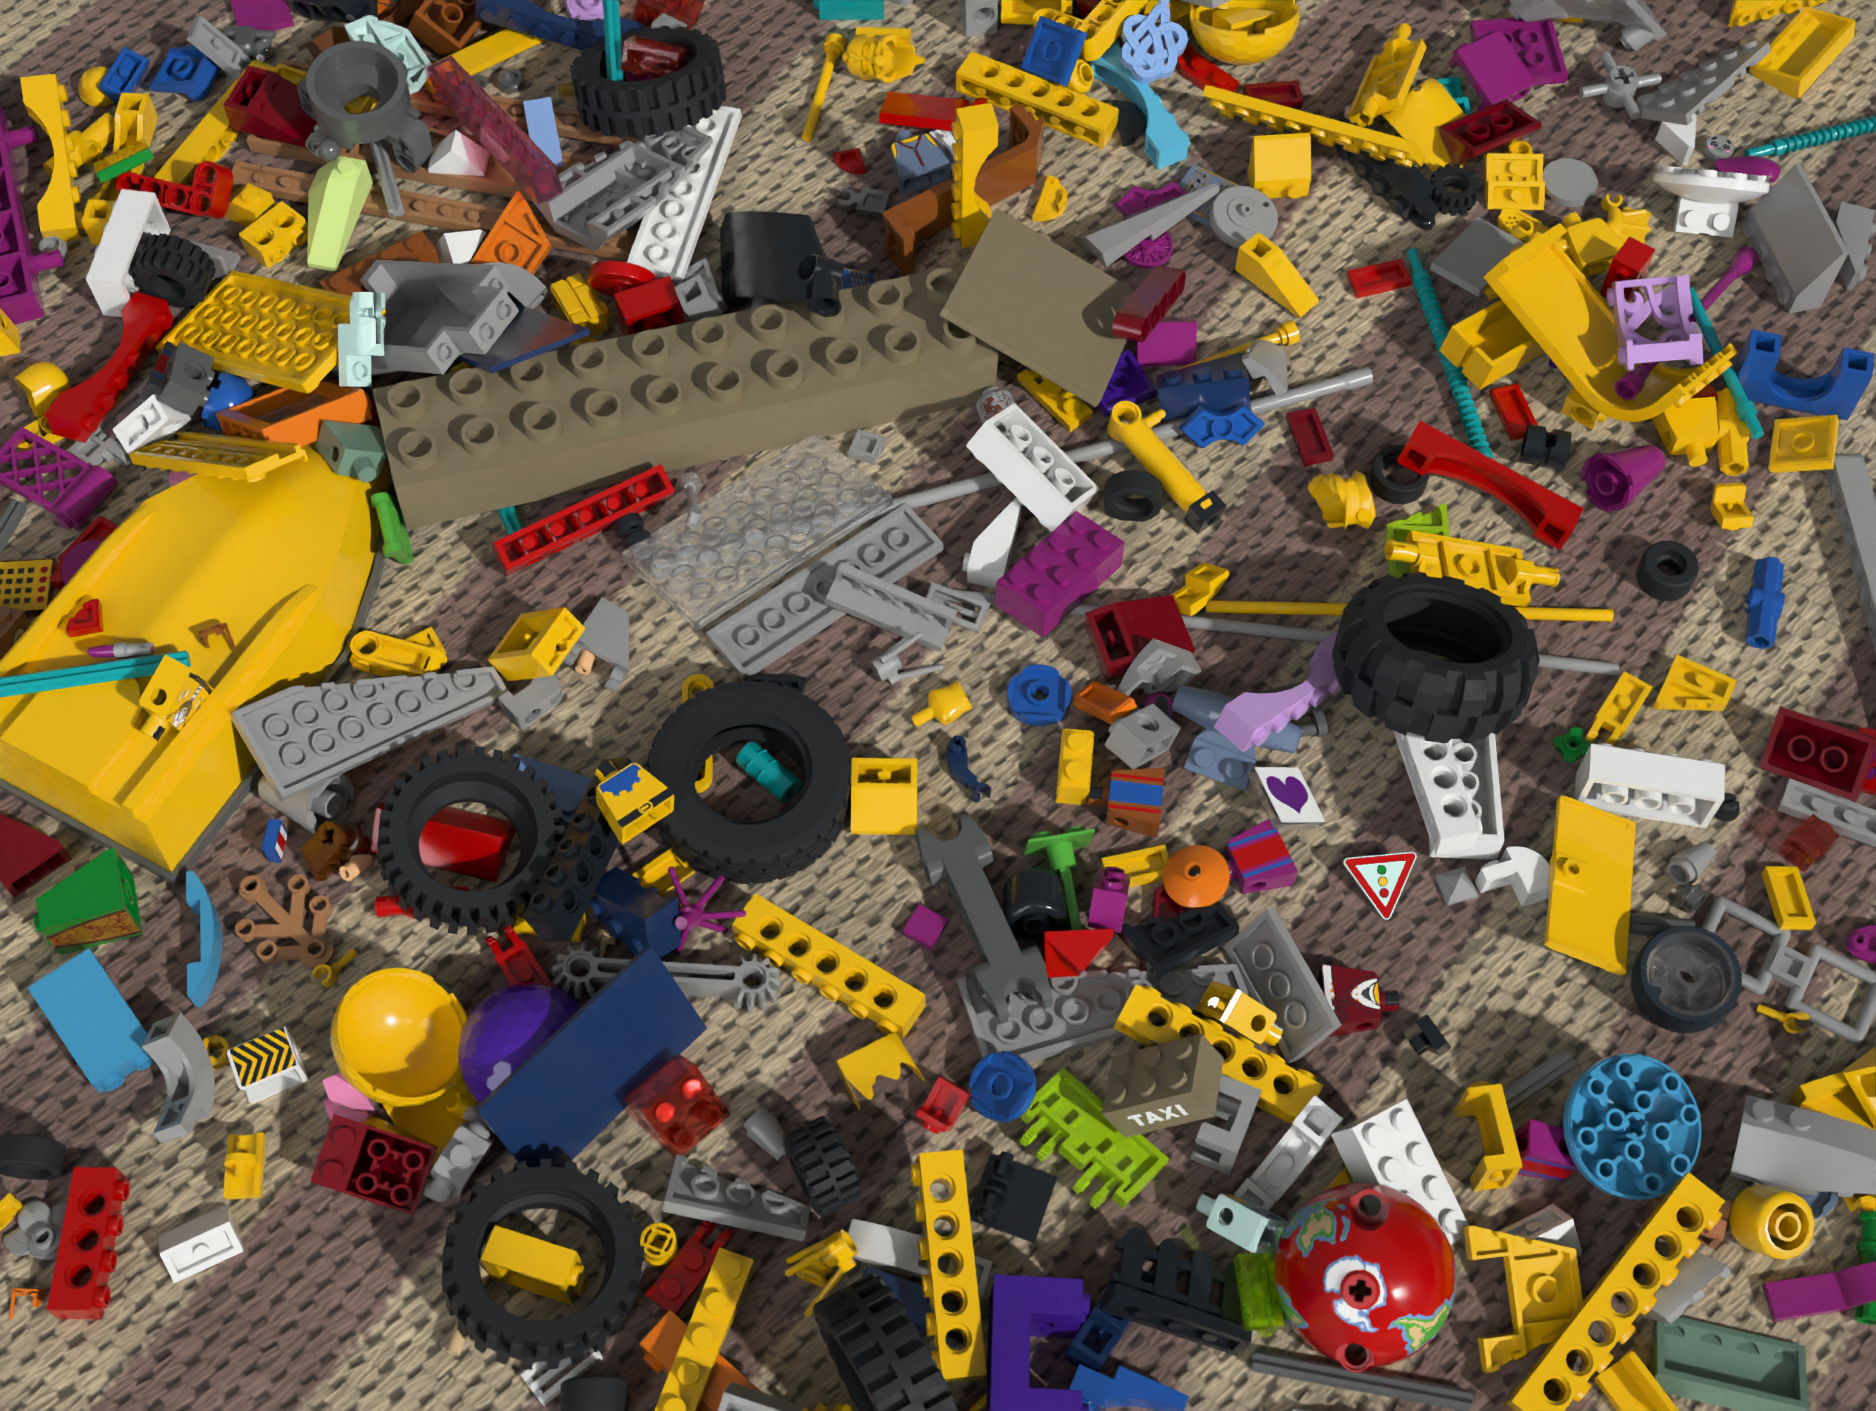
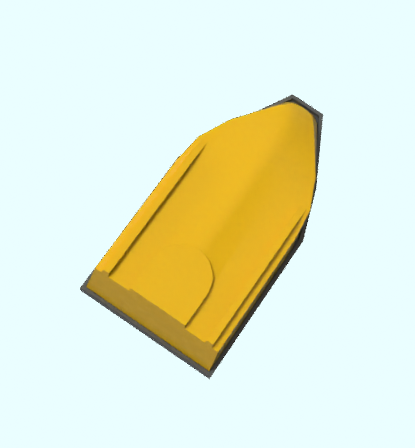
(272, 558)

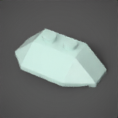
(397, 40)

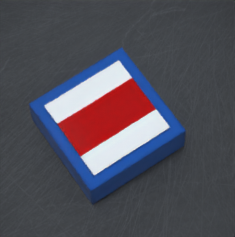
(274, 840)

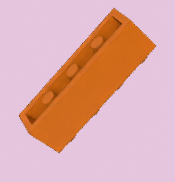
(661, 1350)

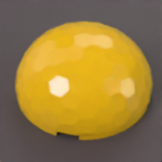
(1237, 46)
(398, 1037)

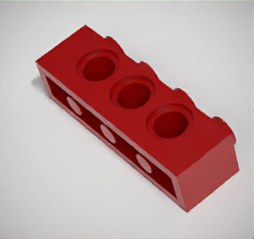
(86, 1190)

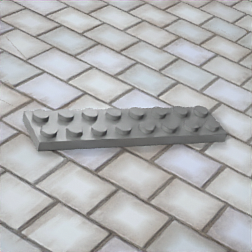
(797, 607)

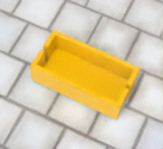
(1490, 345)

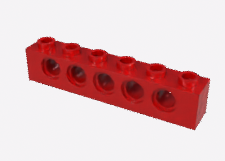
(582, 520)

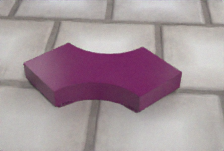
(1140, 199)

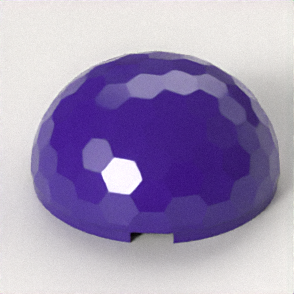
(507, 1031)

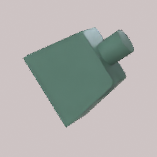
(352, 449)

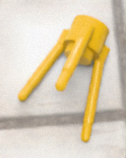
(834, 1250)

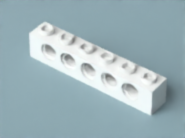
(1445, 831)

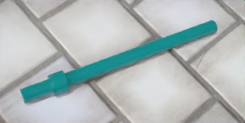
(1745, 408)

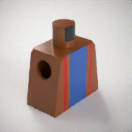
(1132, 799)

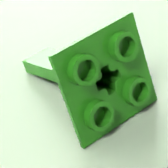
(1062, 861)

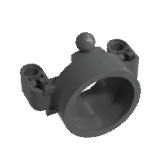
(356, 71)

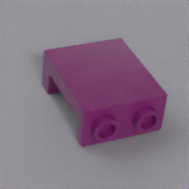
(1493, 69)

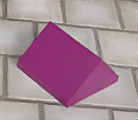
(1169, 343)

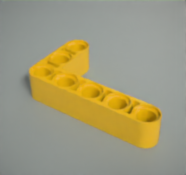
(1101, 25)

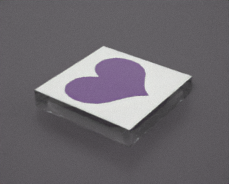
(1286, 798)

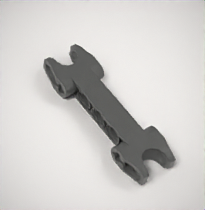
(1003, 964)

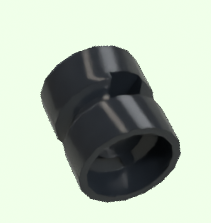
(1545, 446)

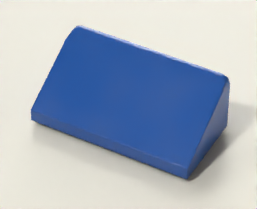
(124, 74)

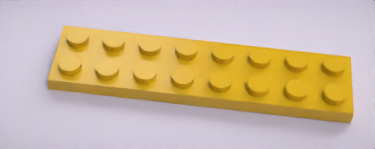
(1325, 129)

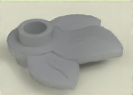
(38, 1230)

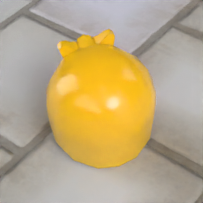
(42, 385)

